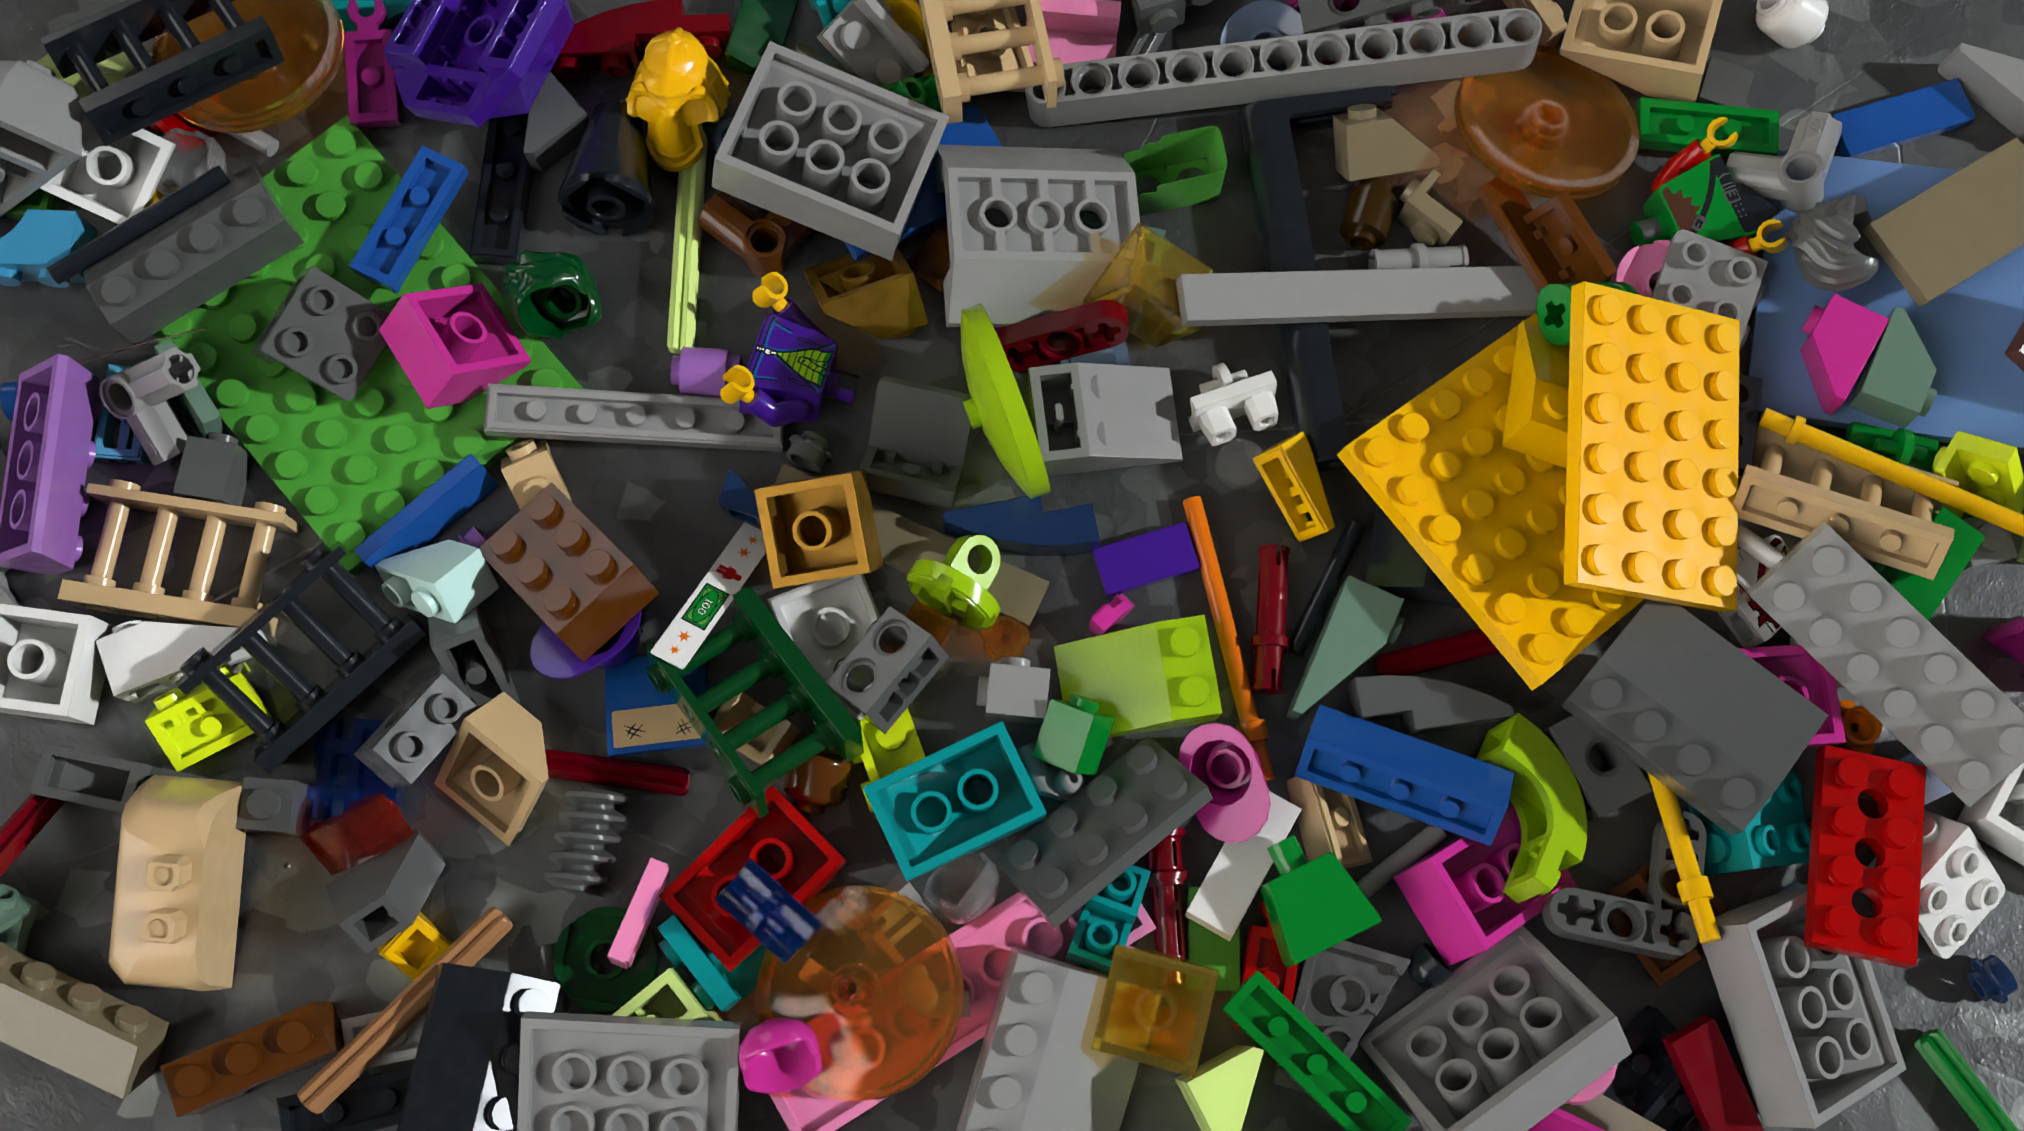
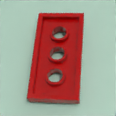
(1835, 871)

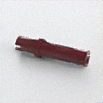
(1270, 636)

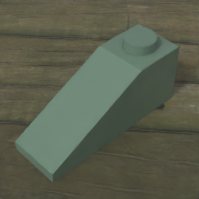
(1353, 631)

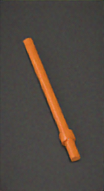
(1250, 725)

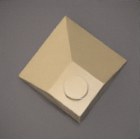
(497, 766)

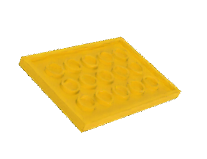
(1652, 449)

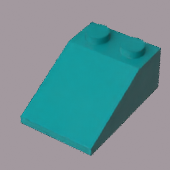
(955, 801)

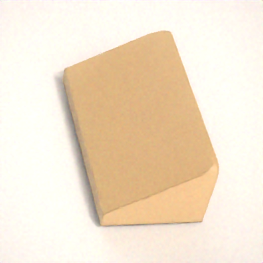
(1329, 823)

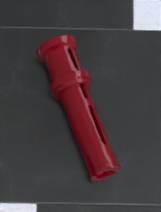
(1166, 894)

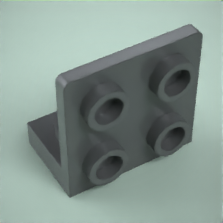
(324, 333)

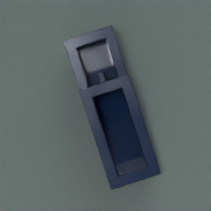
(1025, 529)

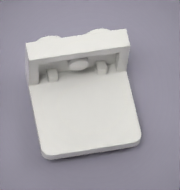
(1955, 884)

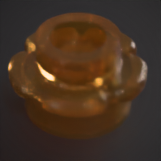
(1018, 635)

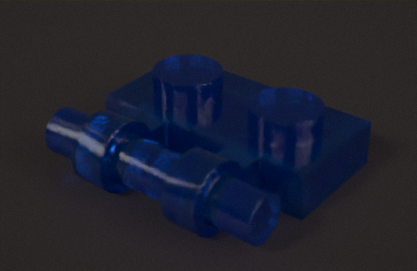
(360, 779)

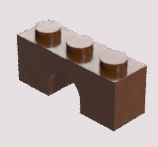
(253, 1057)

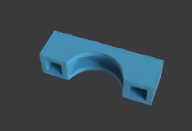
(39, 242)

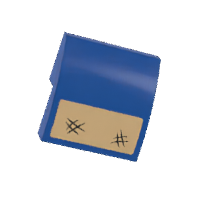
(643, 719)

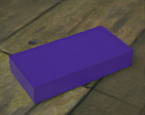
(1145, 560)

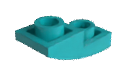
(1108, 920)

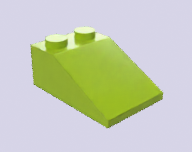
(1145, 675)

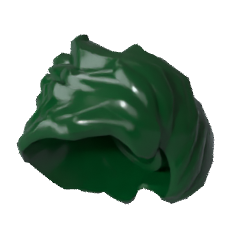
(551, 294)

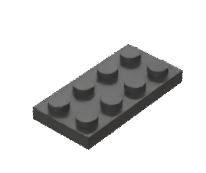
(1102, 830)

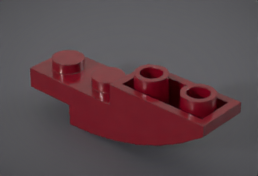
(617, 38)

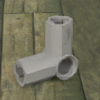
(1798, 175)
(142, 398)

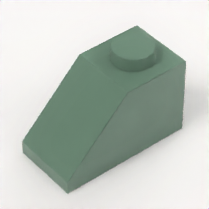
(1896, 375)

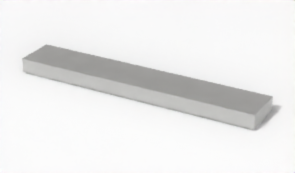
(625, 418)

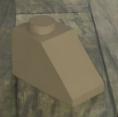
(1376, 145)

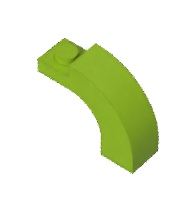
(1546, 804)

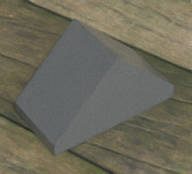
(553, 126)

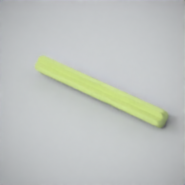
(686, 257)

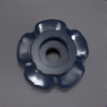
(1991, 979)

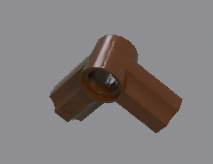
(746, 232)

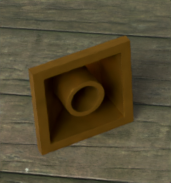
(869, 294)

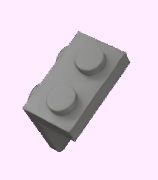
(1711, 278)

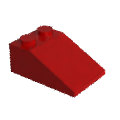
(778, 842)

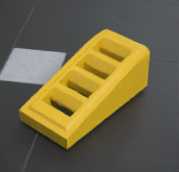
(1294, 478)

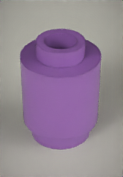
(702, 369)

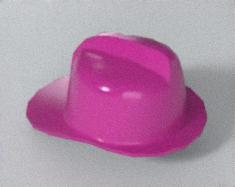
(1234, 778)

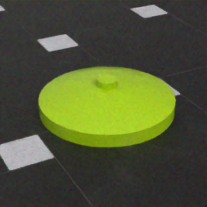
(998, 403)

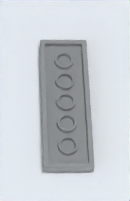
(1894, 663)

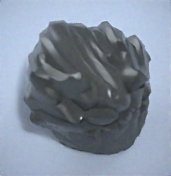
(1832, 245)

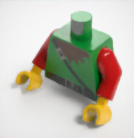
(1700, 197)

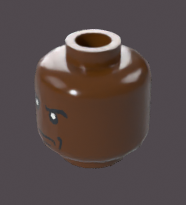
(819, 782)

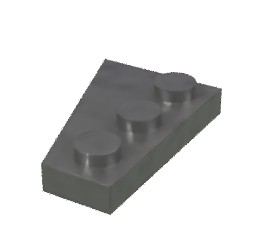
(1343, 993)

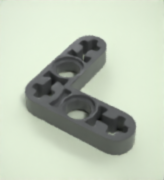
(1645, 917)

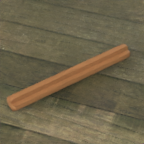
(400, 1014)

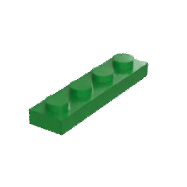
(1311, 1058)

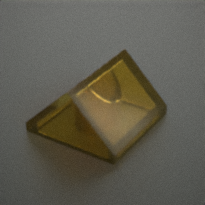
(1144, 281)
(1155, 1009)

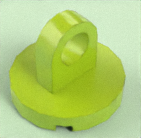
(955, 587)

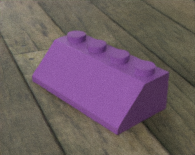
(48, 467)

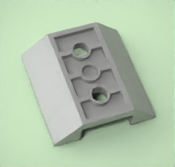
(1045, 252)

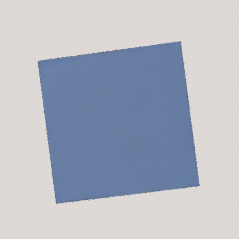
(1961, 329)

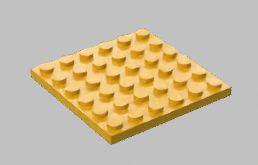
(1485, 514)

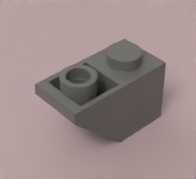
(386, 891)

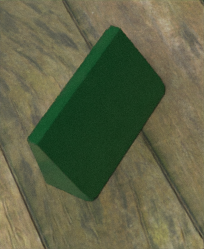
(753, 29)

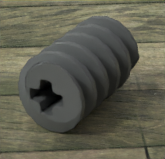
(586, 839)

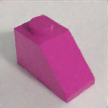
(1838, 347)

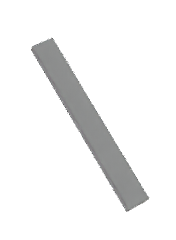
(1354, 295)

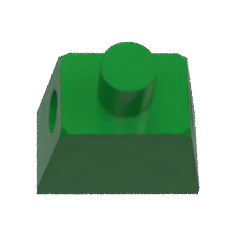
(1312, 903)

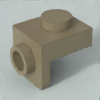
(1426, 217)

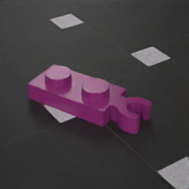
(370, 79)

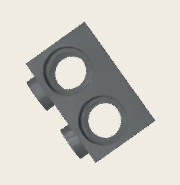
(893, 674)

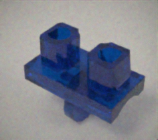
(768, 911)

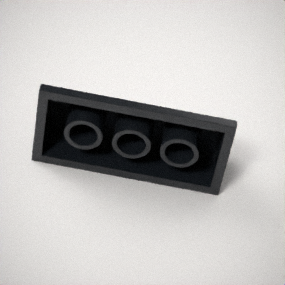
(471, 1050)

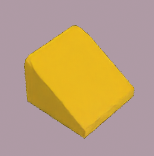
(415, 947)

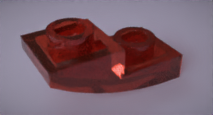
(357, 834)

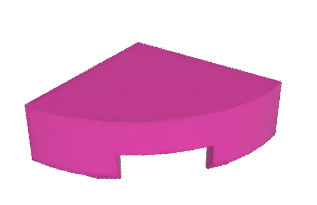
(1110, 615)

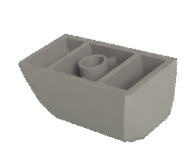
(37, 129)

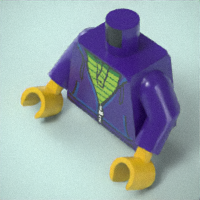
(789, 364)

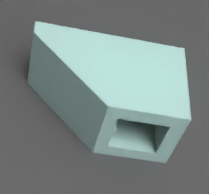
(438, 580)

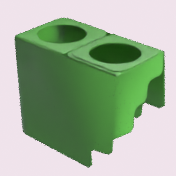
(1175, 149)

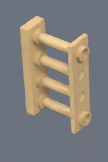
(948, 48)
(1882, 521)
(147, 596)

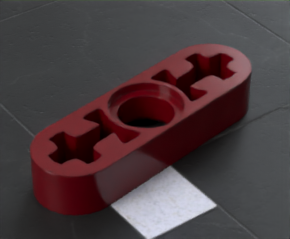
(1022, 338)

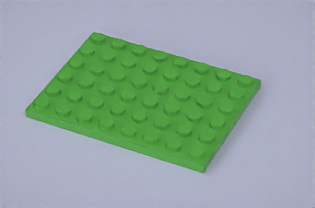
(336, 458)

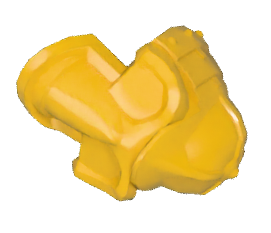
(676, 93)

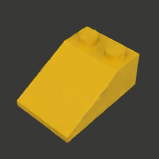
(1538, 397)

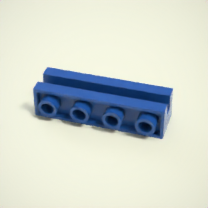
(1405, 775)

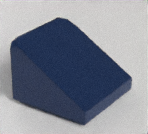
(738, 500)

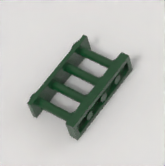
(804, 694)

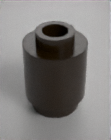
(1369, 214)

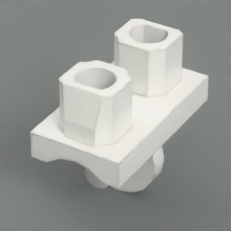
(1231, 397)

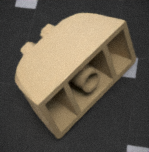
(178, 884)

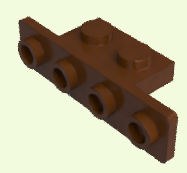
(1549, 240)

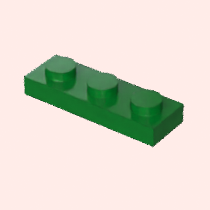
(1675, 124)

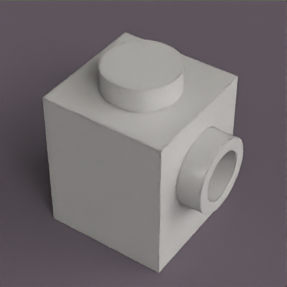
(1014, 692)

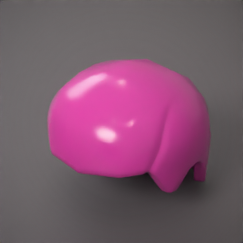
(779, 1056)

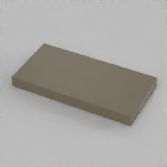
(1955, 225)

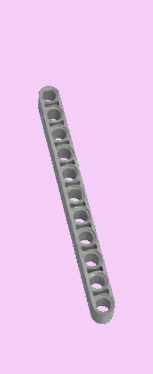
(1298, 53)

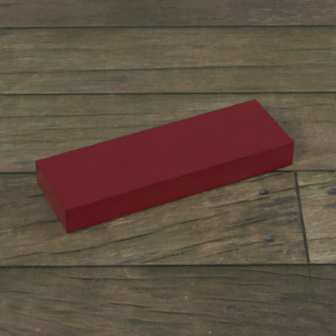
(1711, 1077)

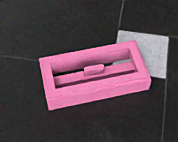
(639, 914)

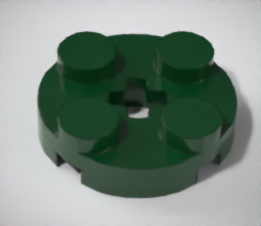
(583, 977)

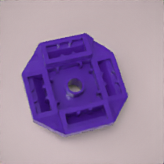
(476, 56)

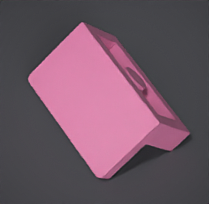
(1080, 29)

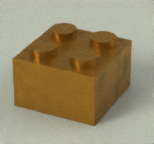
(819, 528)

